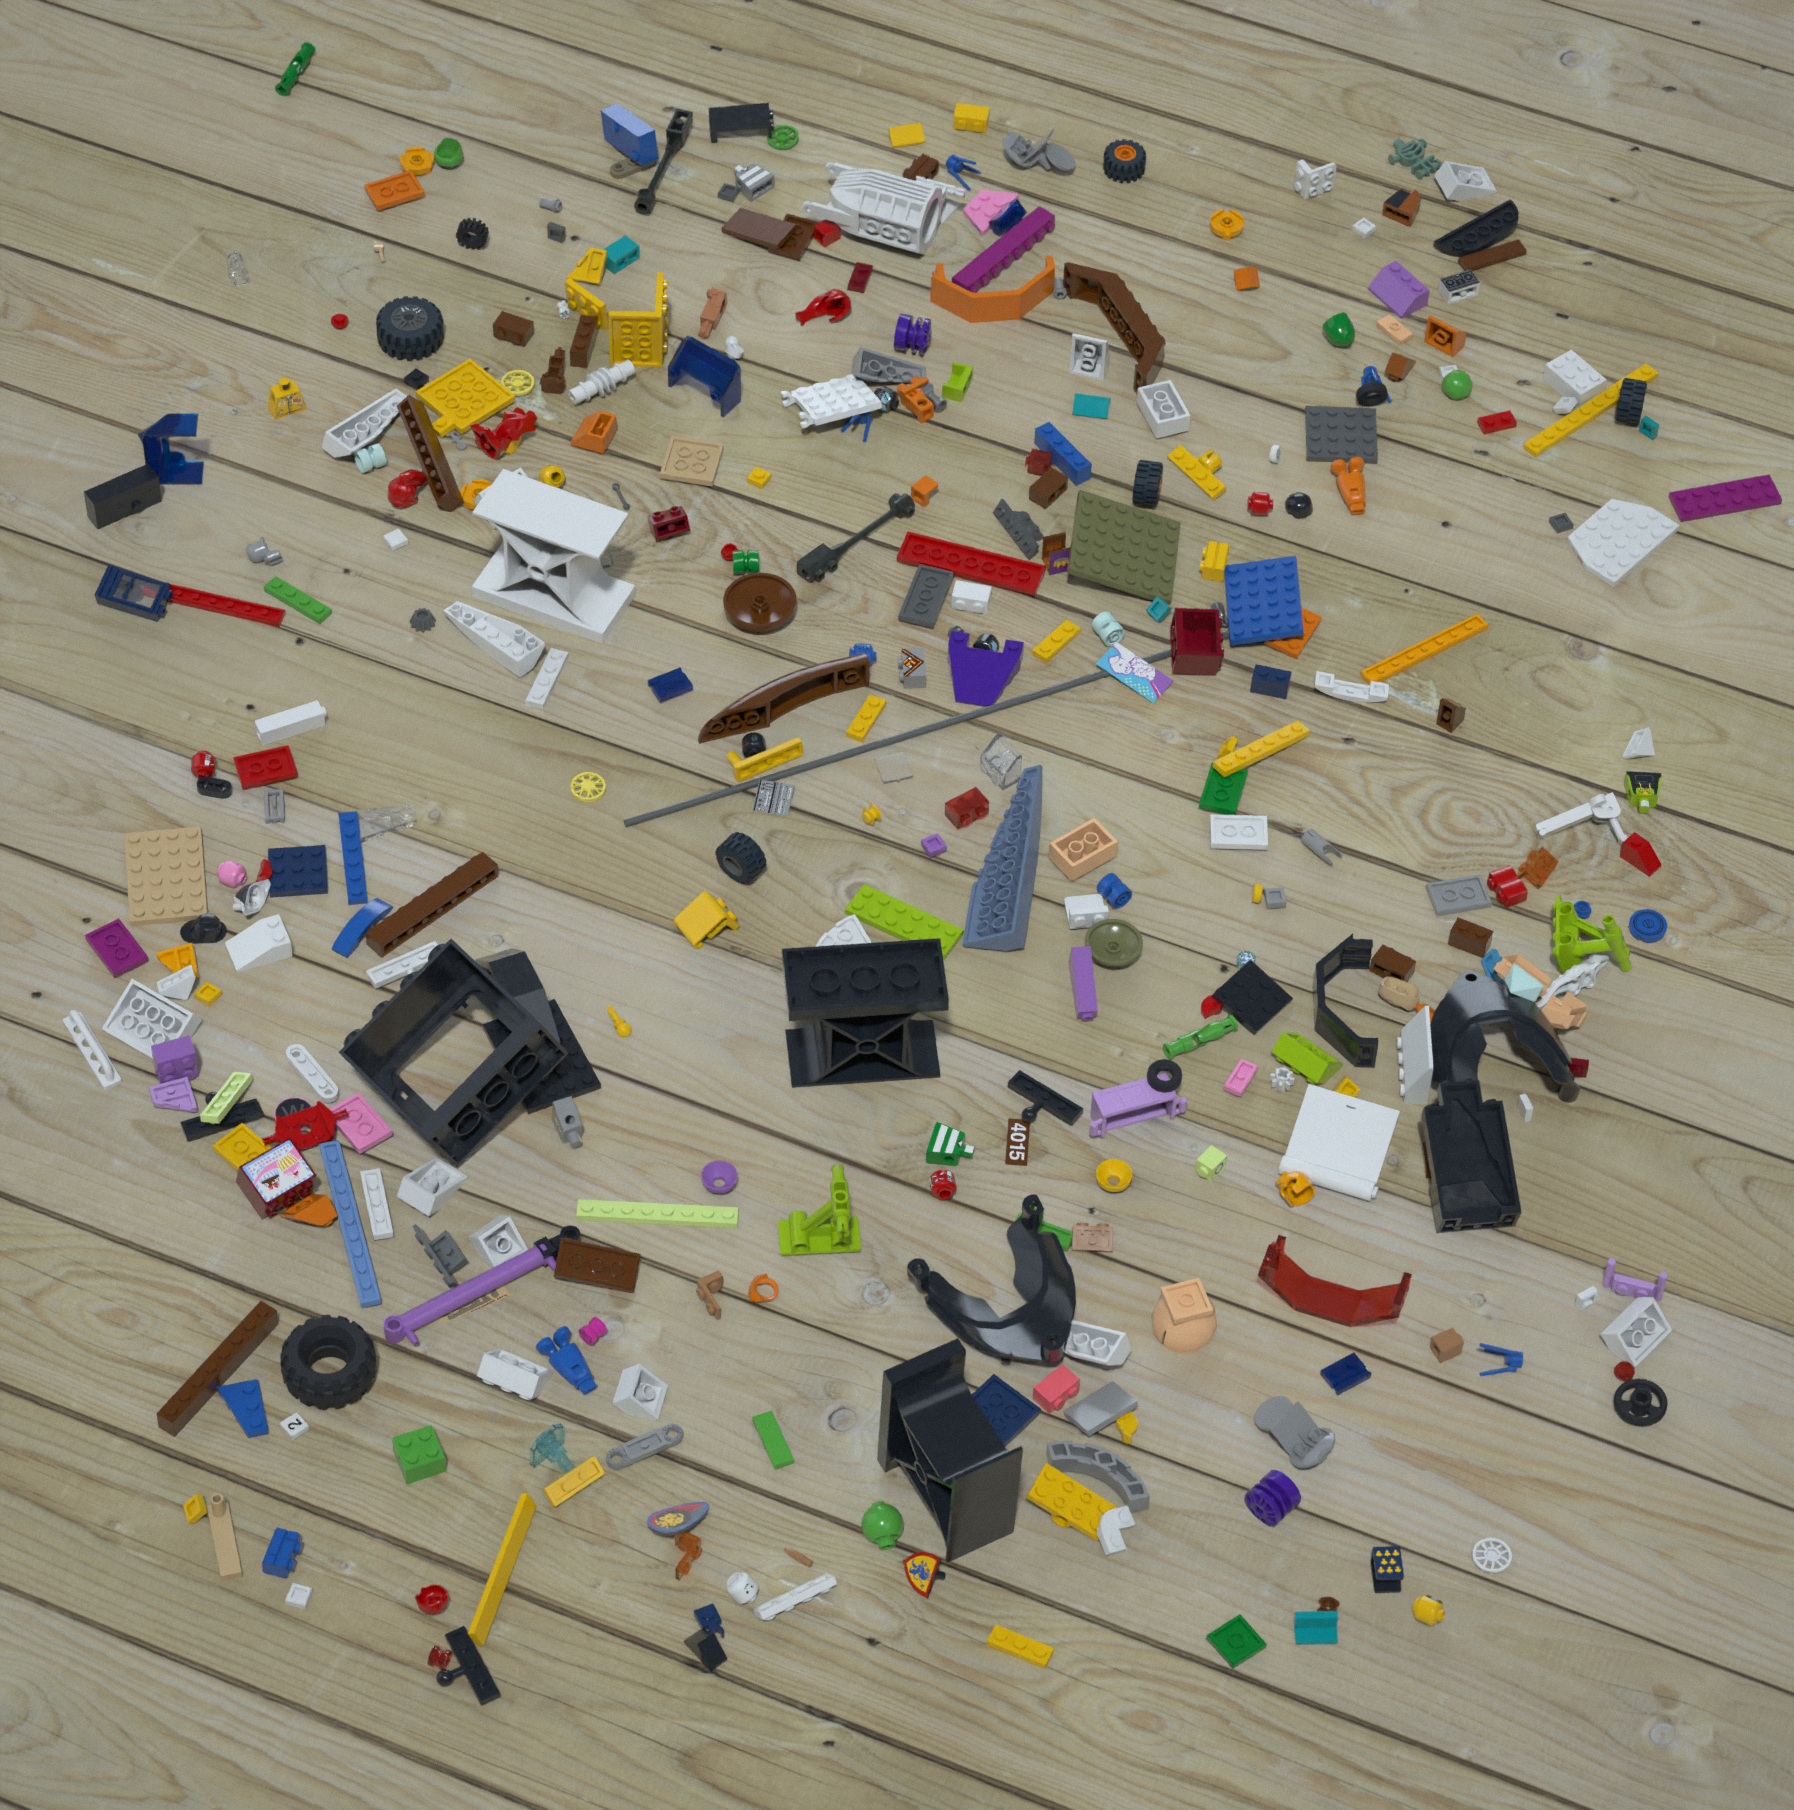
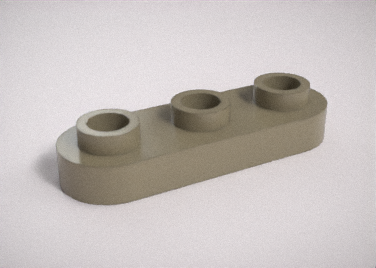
(627, 167)

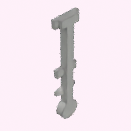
(461, 446)

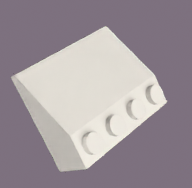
(148, 1019)
(1415, 1058)

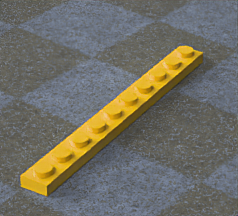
(1584, 413)

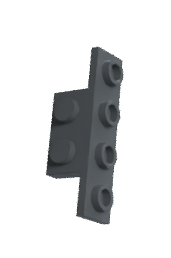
(1019, 527)
(445, 1252)

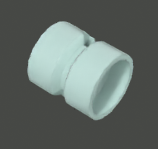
(370, 458)
(1108, 628)

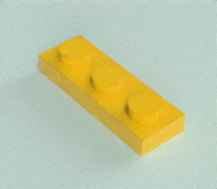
(1056, 641)
(866, 718)
(573, 1481)
(1020, 1646)

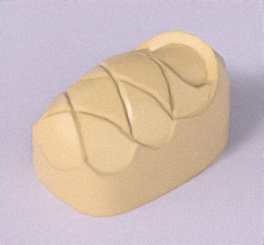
(1399, 993)

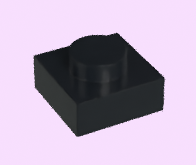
(416, 379)

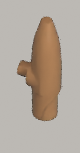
(799, 1557)

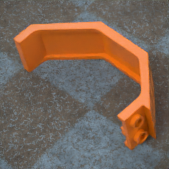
(995, 304)

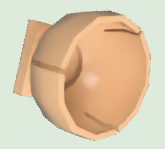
(1184, 1316)

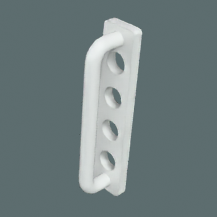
(111, 1077)

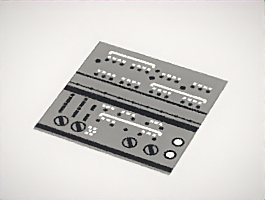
(773, 797)

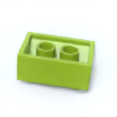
(1306, 1058)

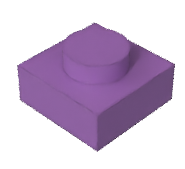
(933, 845)

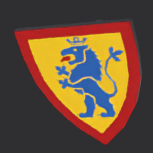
(922, 1570)

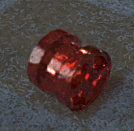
(439, 1657)

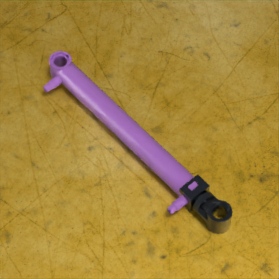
(543, 1253)

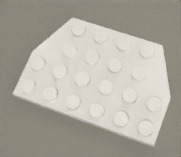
(1620, 539)

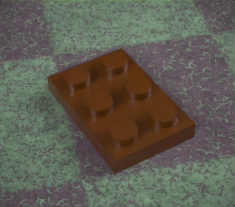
(799, 240)

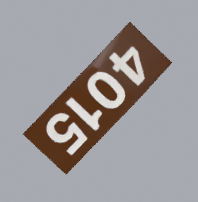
(1017, 1142)

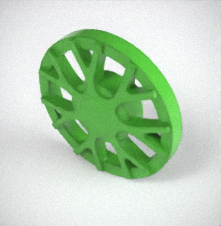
(783, 137)

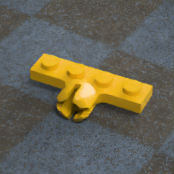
(1199, 470)

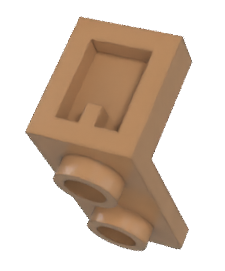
(708, 1285)

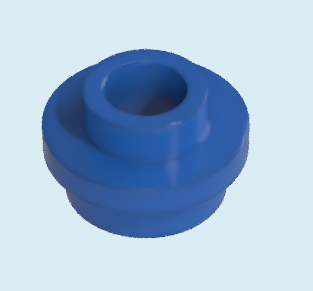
(1582, 909)

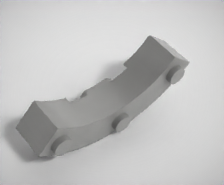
(1102, 1465)

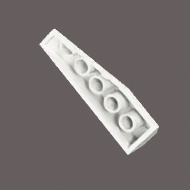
(362, 426)

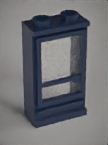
(145, 599)

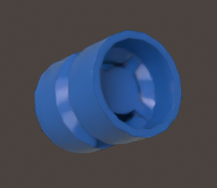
(1114, 890)

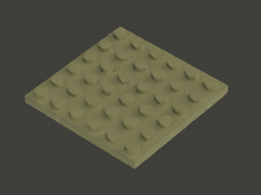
(1123, 547)

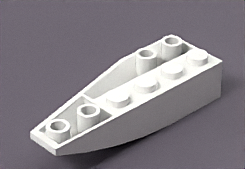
(497, 637)

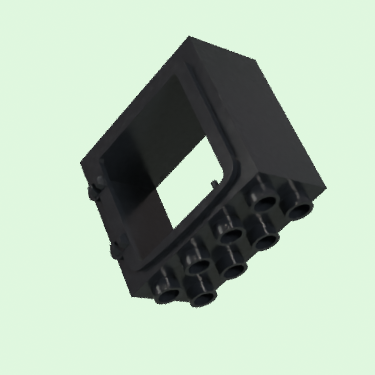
(415, 1014)

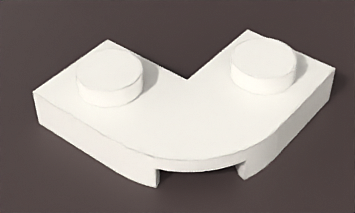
(1110, 1527)

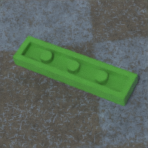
(297, 600)

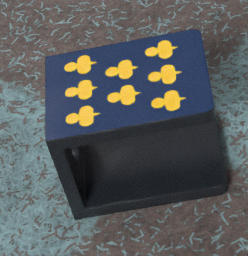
(1386, 1569)

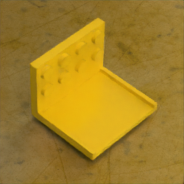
(640, 334)

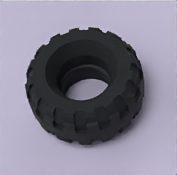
(325, 1339)

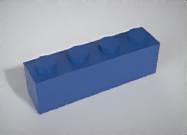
(1065, 455)

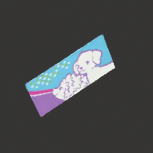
(1134, 672)

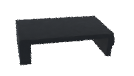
(740, 118)

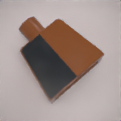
(1402, 206)

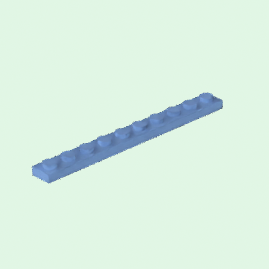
(350, 1224)

